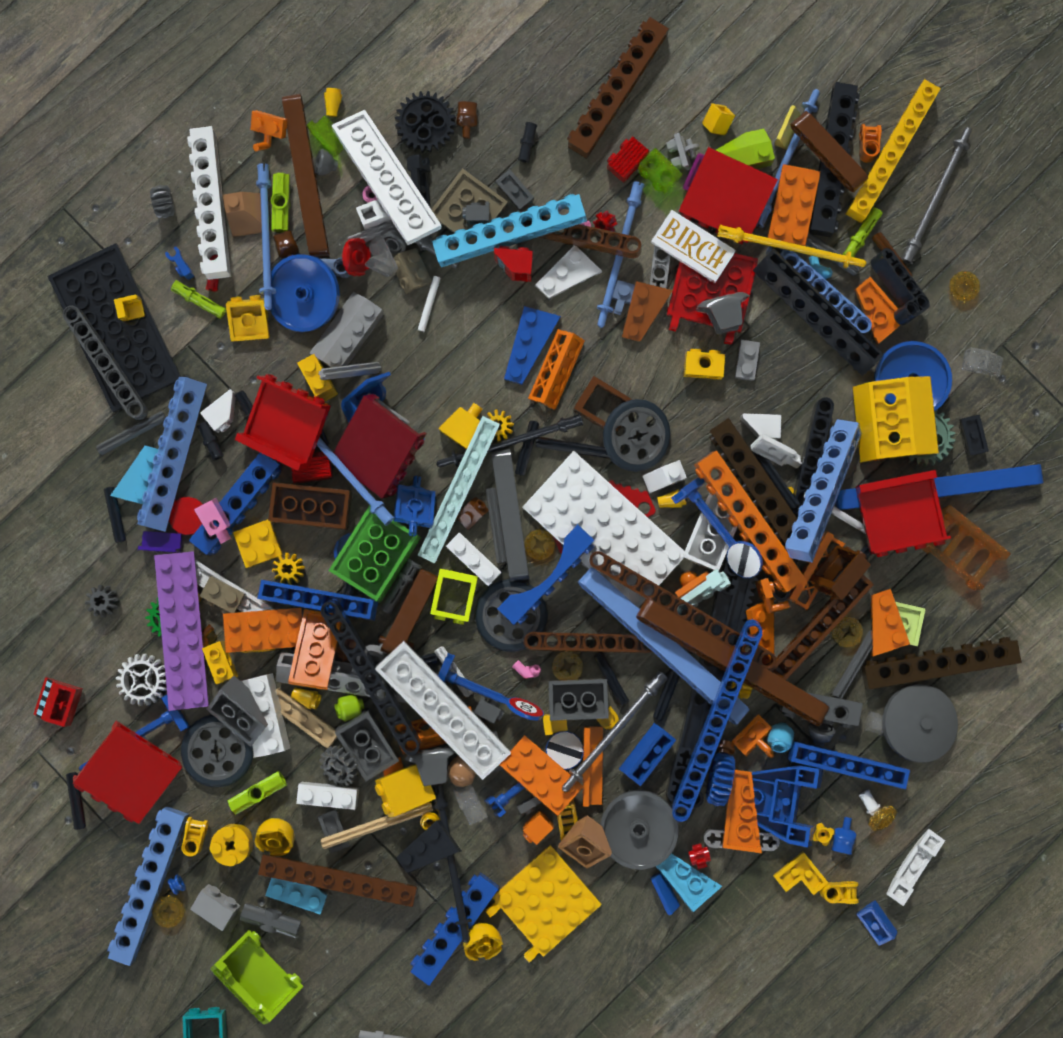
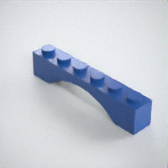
(575, 545)

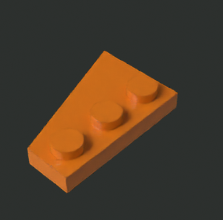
(877, 308)

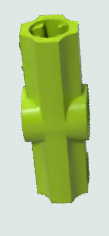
(281, 191)
(247, 799)

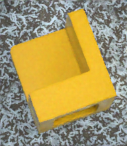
(718, 119)
(129, 308)
(553, 726)

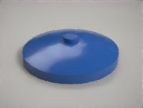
(304, 293)
(916, 360)

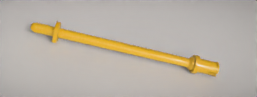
(738, 235)

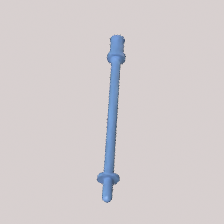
(809, 107)
(264, 184)
(633, 203)
(376, 507)

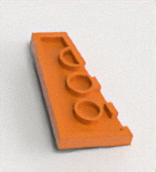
(741, 823)

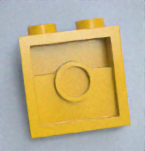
(247, 318)

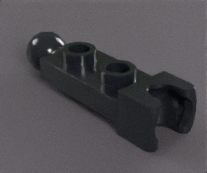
(419, 174)

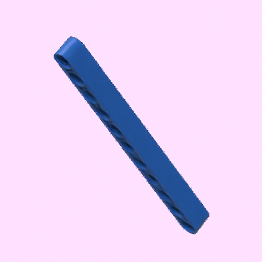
(966, 483)
(711, 729)

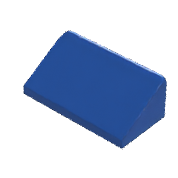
(665, 893)
(877, 923)

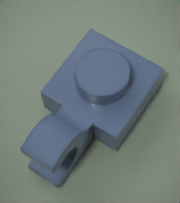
(622, 294)

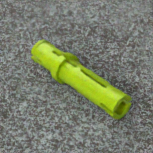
(857, 241)
(192, 296)

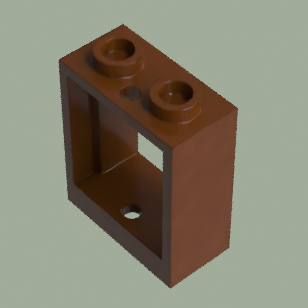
(587, 394)
(831, 567)

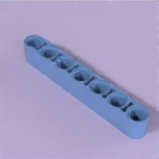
(828, 290)

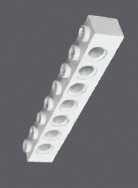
(220, 266)

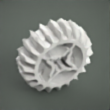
(136, 674)

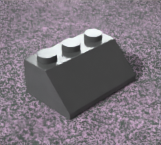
(578, 699)

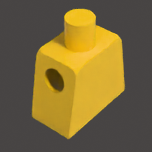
(462, 425)

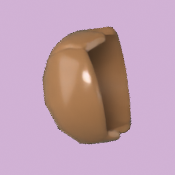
(460, 772)

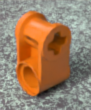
(869, 139)

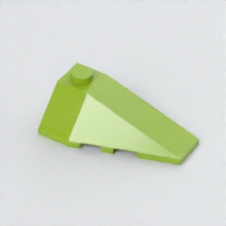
(751, 148)

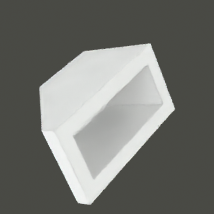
(221, 412)
(763, 423)
(664, 476)

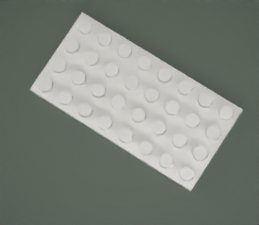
(620, 530)

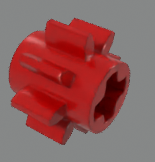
(605, 221)
(699, 856)

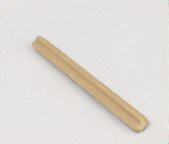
(373, 826)

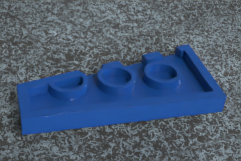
(530, 339)

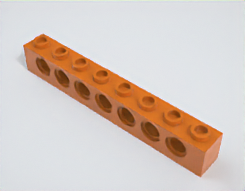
(792, 574)

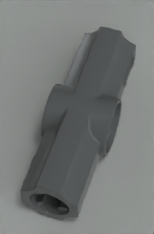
(270, 920)

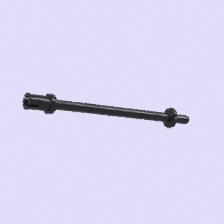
(561, 425)
(441, 806)

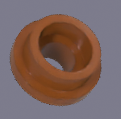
(725, 747)

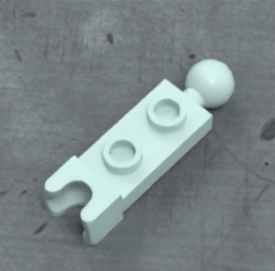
(715, 582)

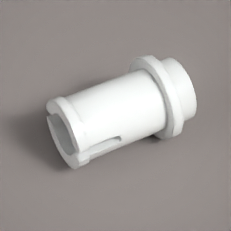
(869, 802)

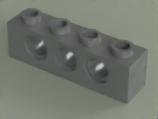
(850, 716)

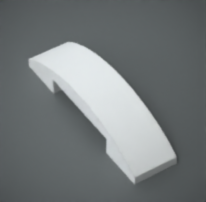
(913, 866)

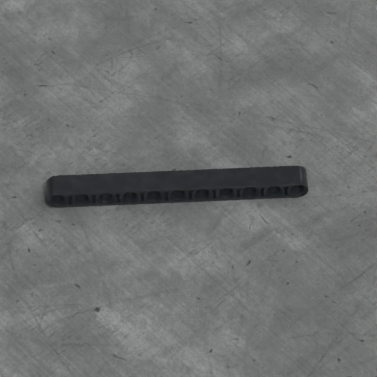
(809, 451)

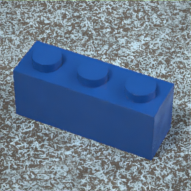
(647, 754)

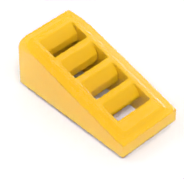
(573, 819)

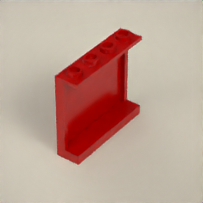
(727, 193)
(284, 423)
(901, 513)
(127, 773)

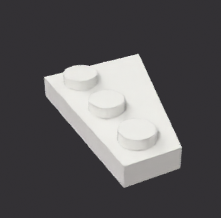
(567, 272)

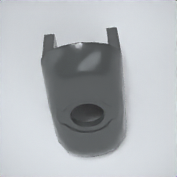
(724, 311)
(432, 764)

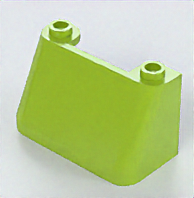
(256, 978)

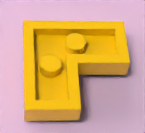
(802, 870)

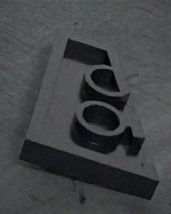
(428, 848)

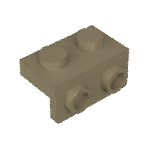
(411, 271)
(223, 595)

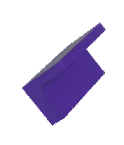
(161, 542)

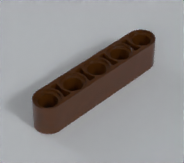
(829, 151)
(410, 611)

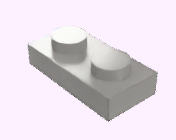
(747, 360)

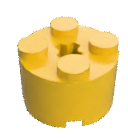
(221, 840)

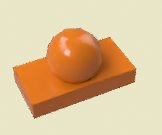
(689, 581)

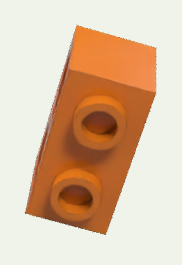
(537, 827)

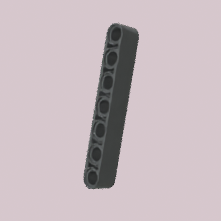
(99, 356)
(510, 515)

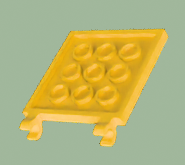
(545, 901)

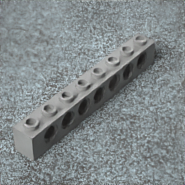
(342, 678)

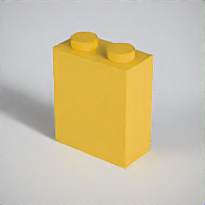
(321, 388)
(403, 791)

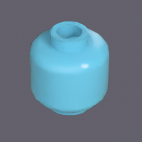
(780, 737)

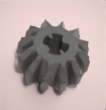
(162, 201)
(105, 593)

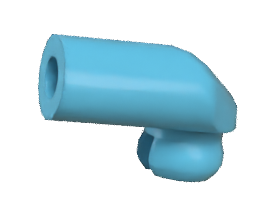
(822, 270)

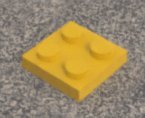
(257, 543)

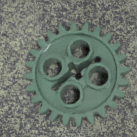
(943, 436)

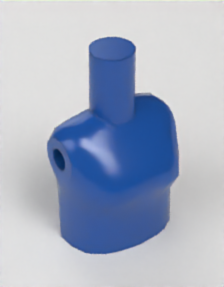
(844, 838)

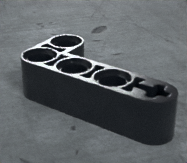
(901, 286)

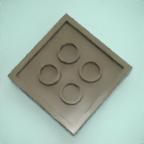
(462, 192)

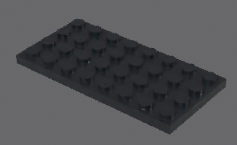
(134, 343)

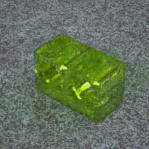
(664, 168)

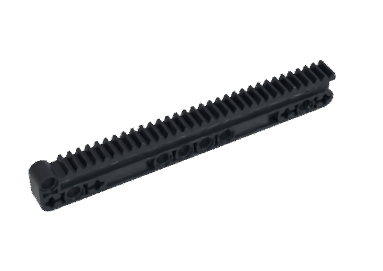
(730, 610)

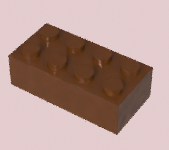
(310, 506)

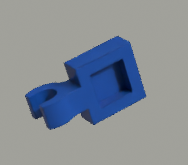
(182, 267)

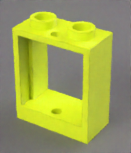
(440, 615)

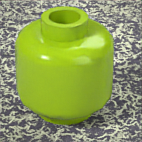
(348, 707)

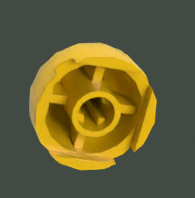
(275, 836)
(484, 942)

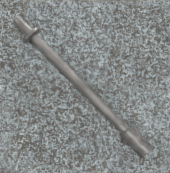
(914, 243)
(649, 690)

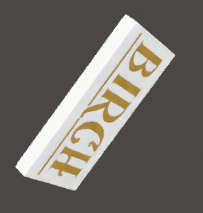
(693, 246)

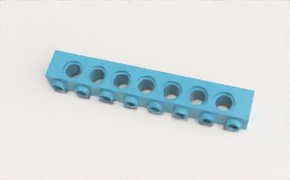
(519, 234)

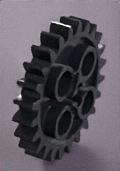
(413, 109)

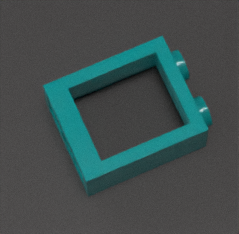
(195, 1013)

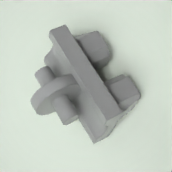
(678, 144)

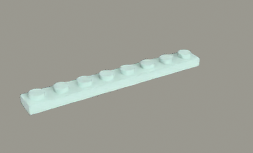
(458, 489)

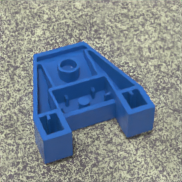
(778, 799)

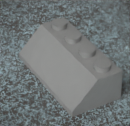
(347, 331)

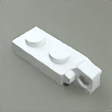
(775, 451)

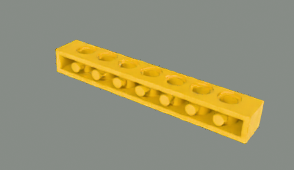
(893, 151)

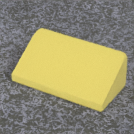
(786, 133)

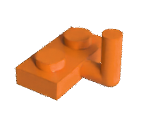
(268, 125)
(765, 591)
(753, 736)

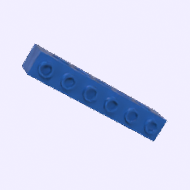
(261, 462)
(314, 599)
(849, 764)
(427, 971)

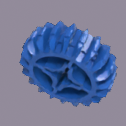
(720, 779)

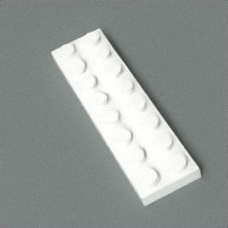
(386, 177)
(443, 710)

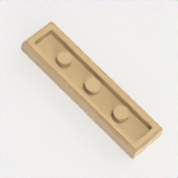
(306, 720)

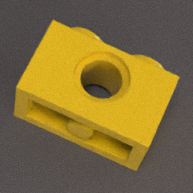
(694, 370)
(219, 662)

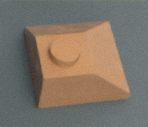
(243, 213)
(586, 842)

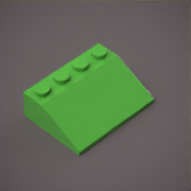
(374, 555)

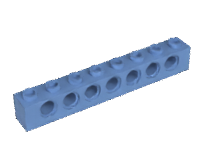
(842, 445)
(180, 449)
(118, 949)

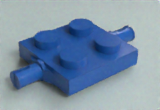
(414, 506)

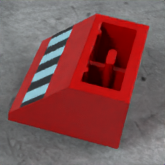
(515, 263)
(57, 702)

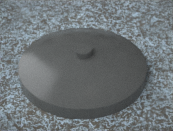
(920, 723)
(640, 829)

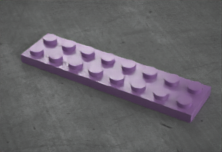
(181, 630)

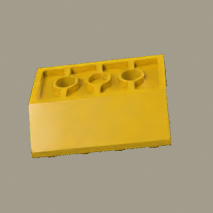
(909, 416)

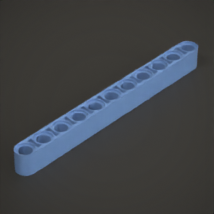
(666, 649)

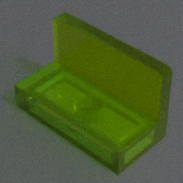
(324, 134)

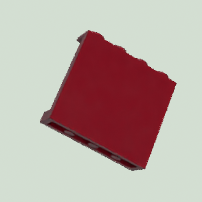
(378, 447)

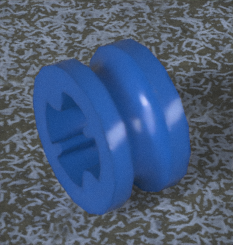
(176, 884)

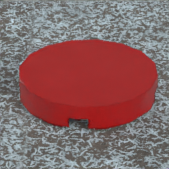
(355, 256)
(183, 516)

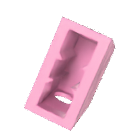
(213, 511)

